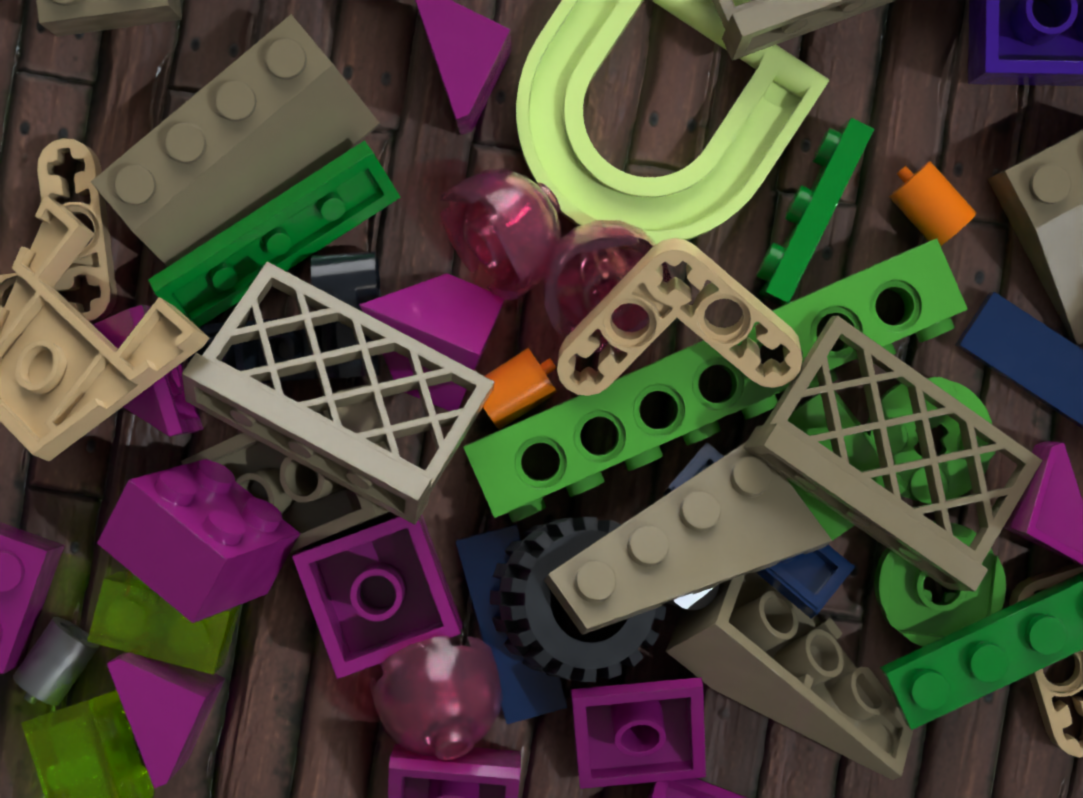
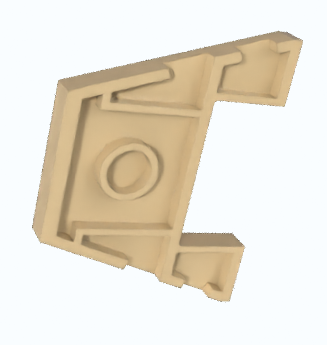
(55, 365)

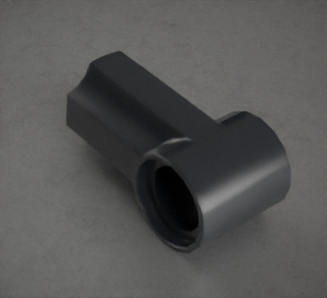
(353, 280)

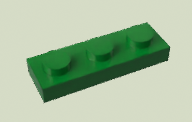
(812, 210)

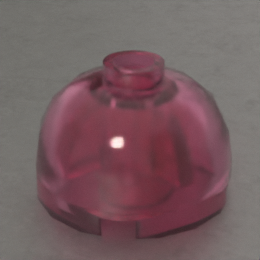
(504, 226)
(587, 267)
(438, 696)

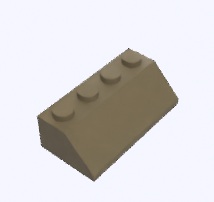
(236, 144)

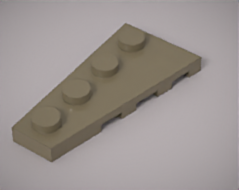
(705, 532)

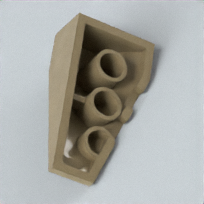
(792, 671)

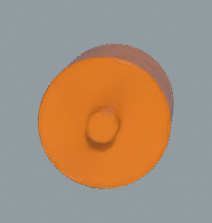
(932, 203)
(518, 388)

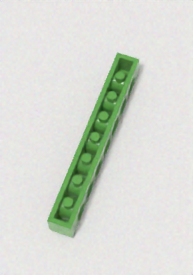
(917, 275)

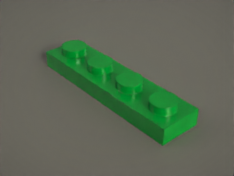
(277, 233)
(988, 653)

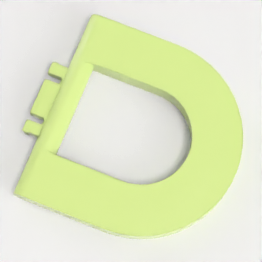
(669, 205)

